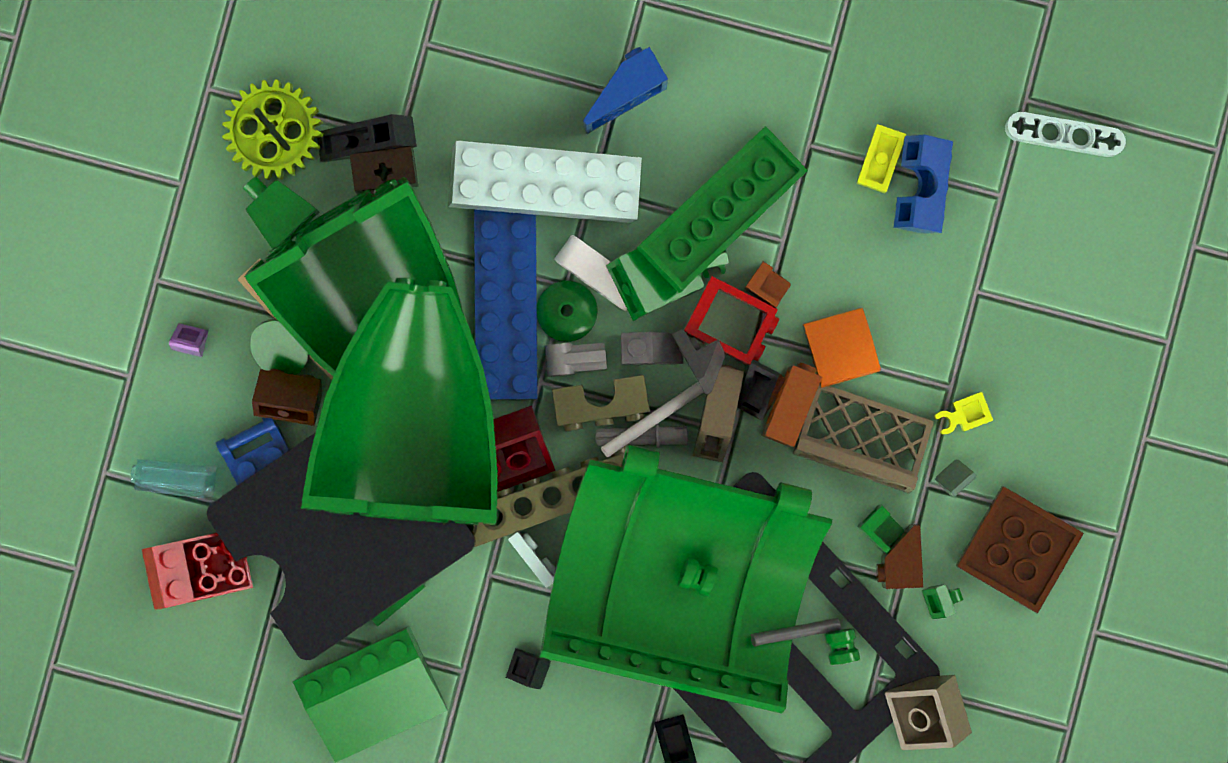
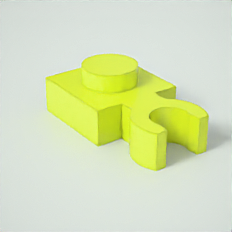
(968, 412)

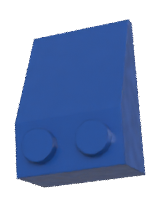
(632, 84)

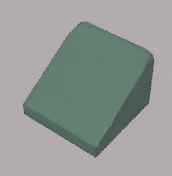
(955, 478)

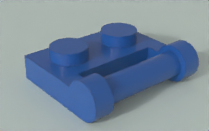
(257, 459)

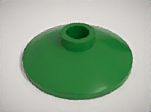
(567, 327)

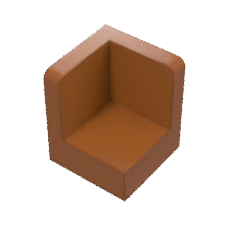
(767, 285)

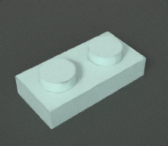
(526, 548)

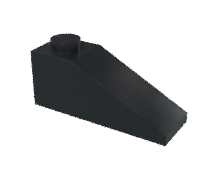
(367, 136)

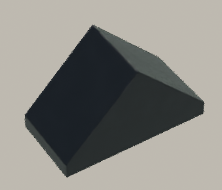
(759, 389)
(675, 740)

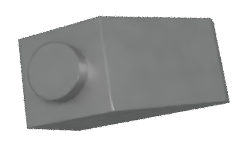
(649, 349)

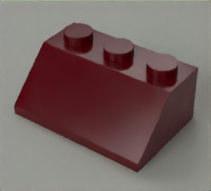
(520, 449)

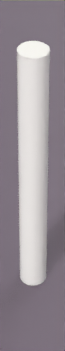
(652, 419)

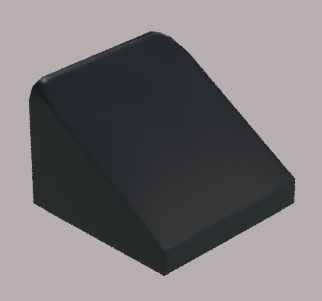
(528, 669)

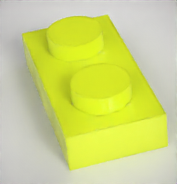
(881, 158)

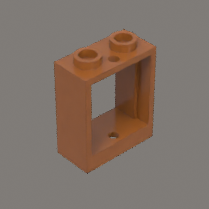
(792, 404)

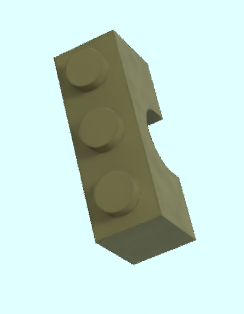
(574, 409)

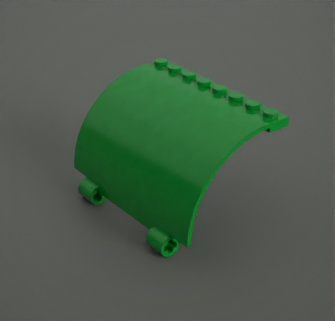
(620, 570)

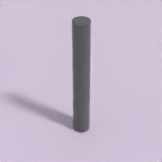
(795, 632)

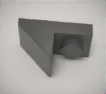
(703, 361)

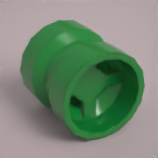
(697, 576)
(841, 639)

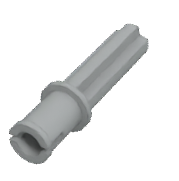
(655, 436)

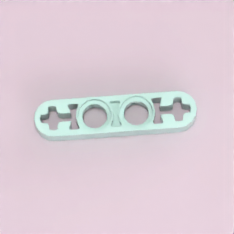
(1065, 131)

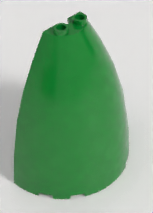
(341, 264)
(407, 416)

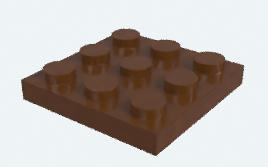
(1019, 549)

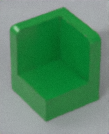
(881, 528)

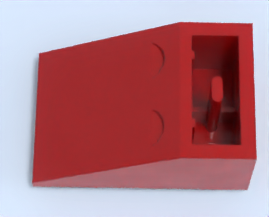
(193, 571)

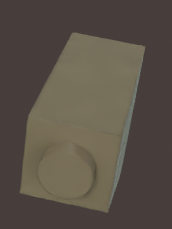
(719, 415)

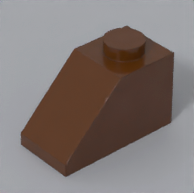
(903, 563)

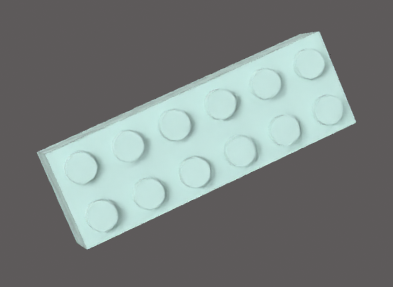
(544, 182)

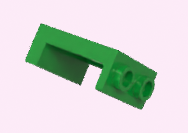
(643, 286)

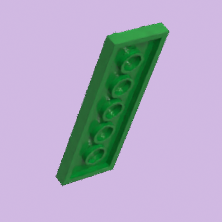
(722, 209)

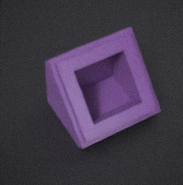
(189, 340)

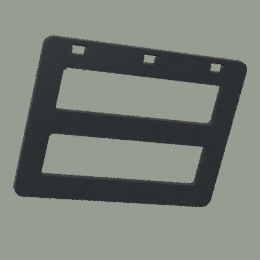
(850, 728)

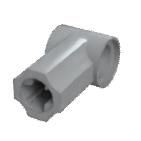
(569, 358)

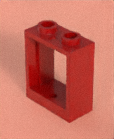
(768, 325)

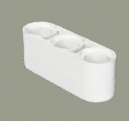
(589, 268)

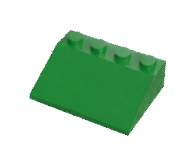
(370, 694)

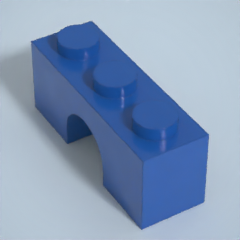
(931, 162)

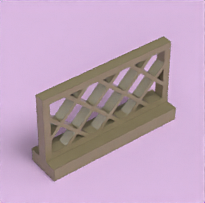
(862, 464)

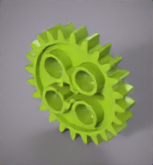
(293, 112)

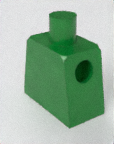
(277, 210)

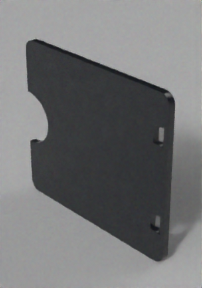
(333, 564)

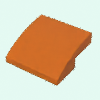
(842, 347)

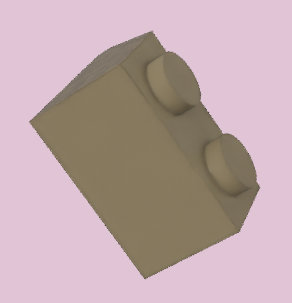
(929, 713)

